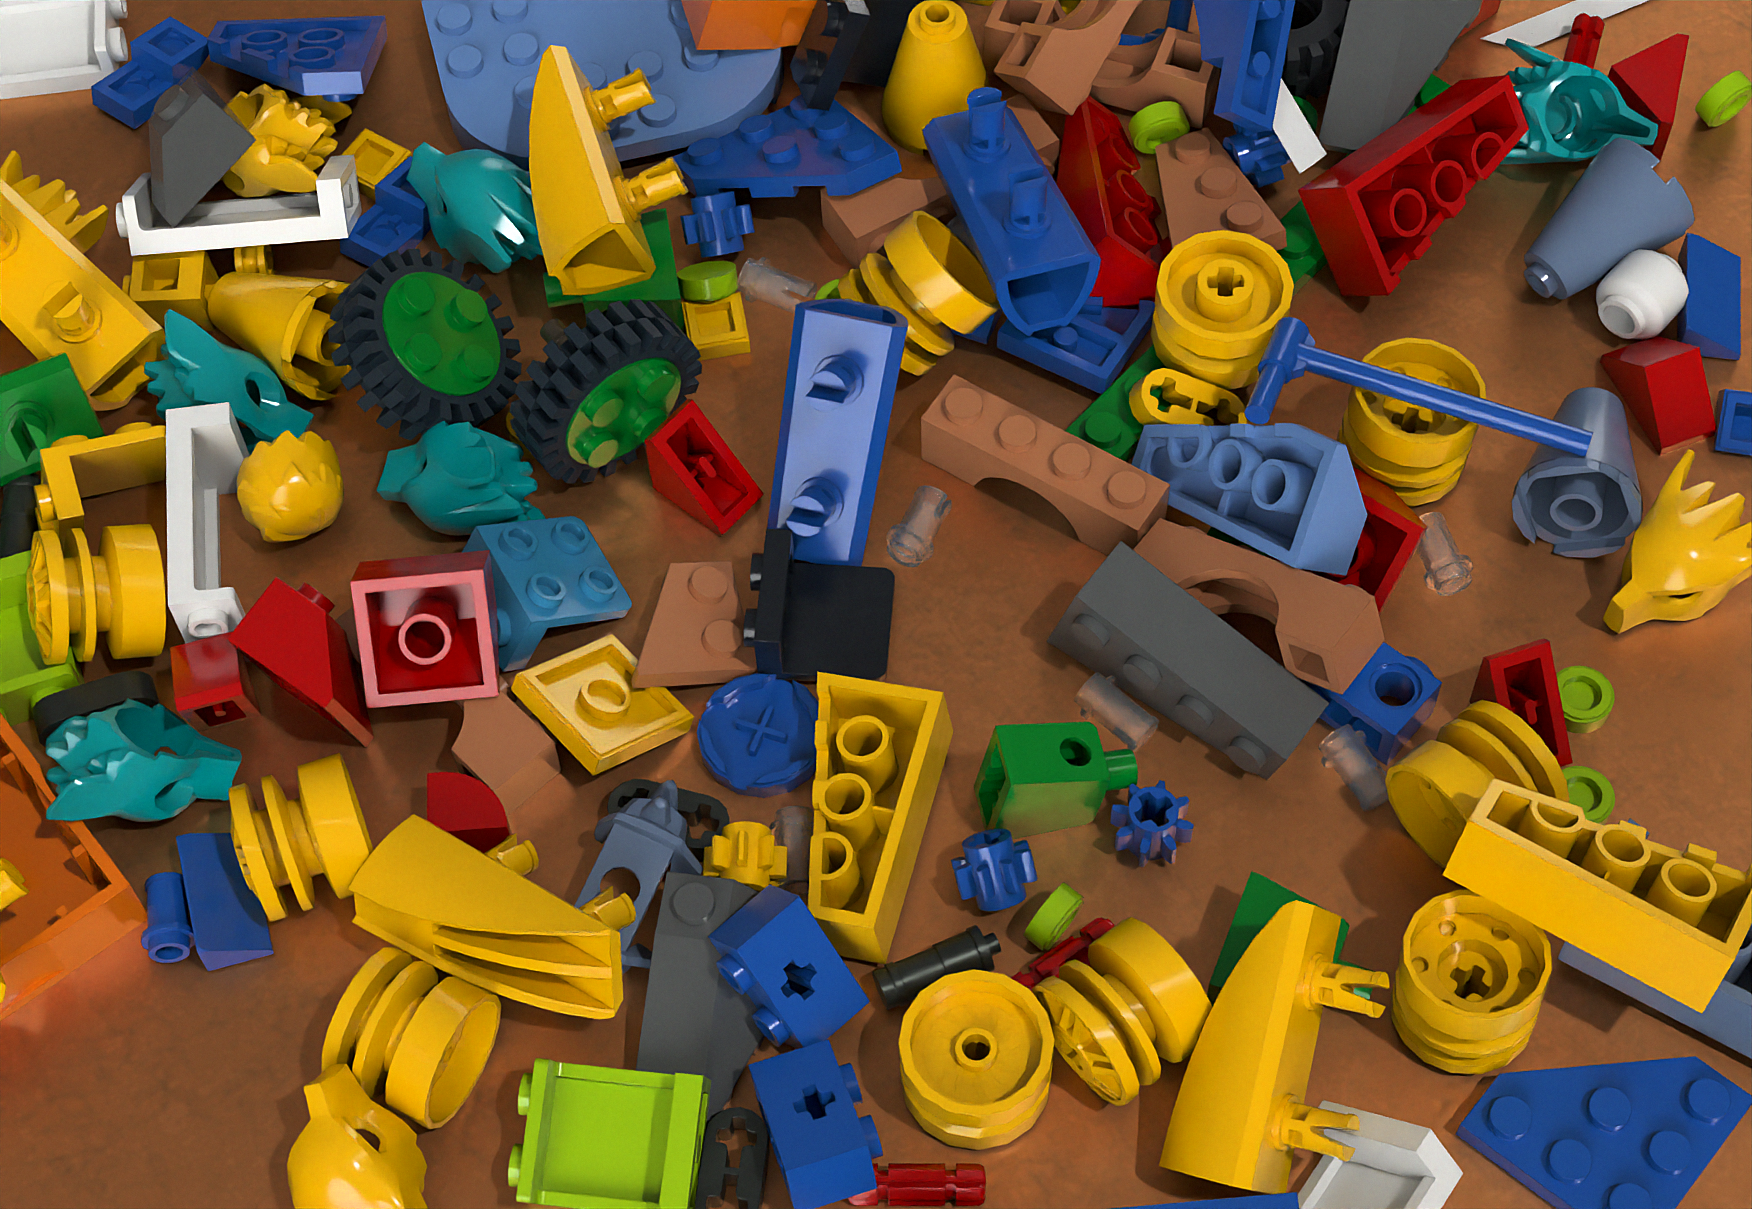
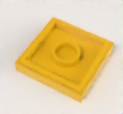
(594, 708)

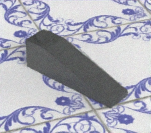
(1384, 63)
(191, 145)
(690, 1010)

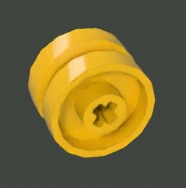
(1219, 306)
(976, 1059)

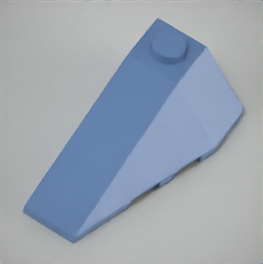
(1264, 486)

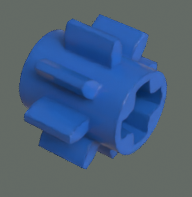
(1257, 155)
(717, 224)
(1155, 808)
(994, 869)

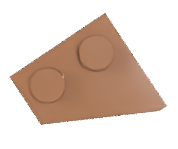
(695, 629)

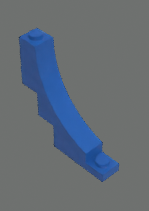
(1250, 47)

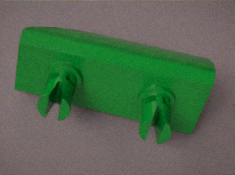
(36, 409)

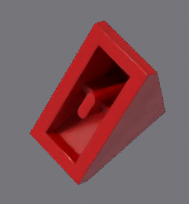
(1652, 84)
(1664, 390)
(699, 470)
(212, 683)
(1527, 685)

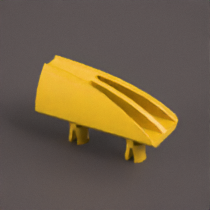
(578, 190)
(69, 306)
(490, 922)
(1254, 1058)

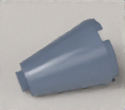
(1605, 216)
(1577, 500)

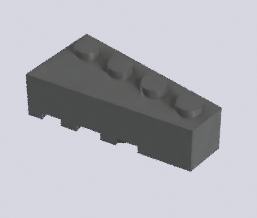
(1186, 663)

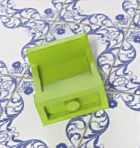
(22, 669)
(609, 1137)

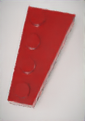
(1399, 187)

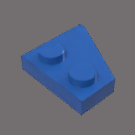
(1089, 347)

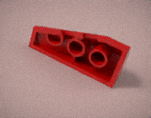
(1111, 205)

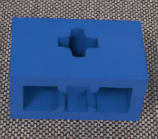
(787, 969)
(814, 1125)

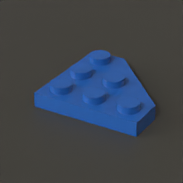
(303, 54)
(788, 151)
(1607, 1130)

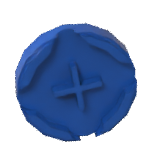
(759, 735)

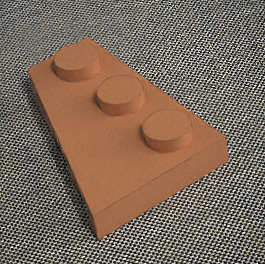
(1210, 193)

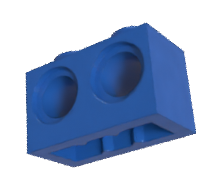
(1384, 725)

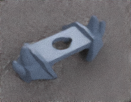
(643, 840)

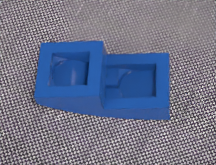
(157, 63)
(392, 224)

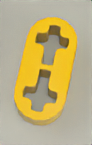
(1191, 398)

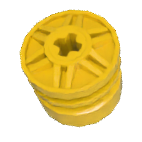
(928, 281)
(1405, 444)
(92, 594)
(1445, 778)
(300, 836)
(1473, 950)
(1124, 1010)
(413, 1036)

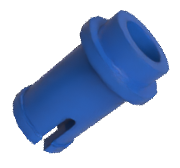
(168, 928)

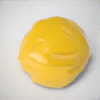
(291, 486)

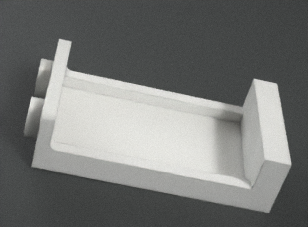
(59, 45)
(245, 221)
(201, 464)
(1391, 1168)

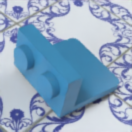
(544, 579)

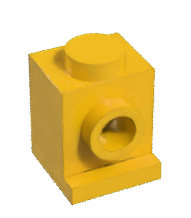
(173, 282)

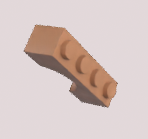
(1060, 59)
(1131, 75)
(866, 217)
(988, 437)
(1320, 625)
(496, 741)

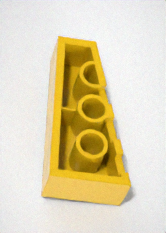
(871, 804)
(1607, 889)

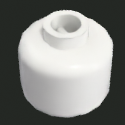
(1641, 295)

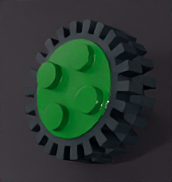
(424, 344)
(603, 389)

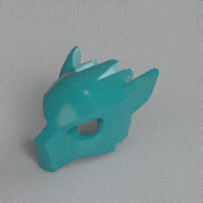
(1569, 110)
(486, 204)
(209, 372)
(460, 479)
(113, 771)

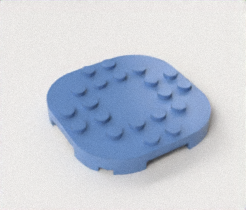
(494, 50)

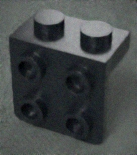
(849, 44)
(817, 615)

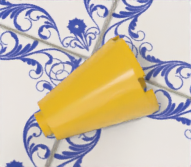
(931, 72)
(284, 325)

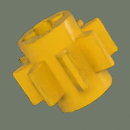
(746, 855)

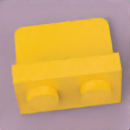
(88, 467)

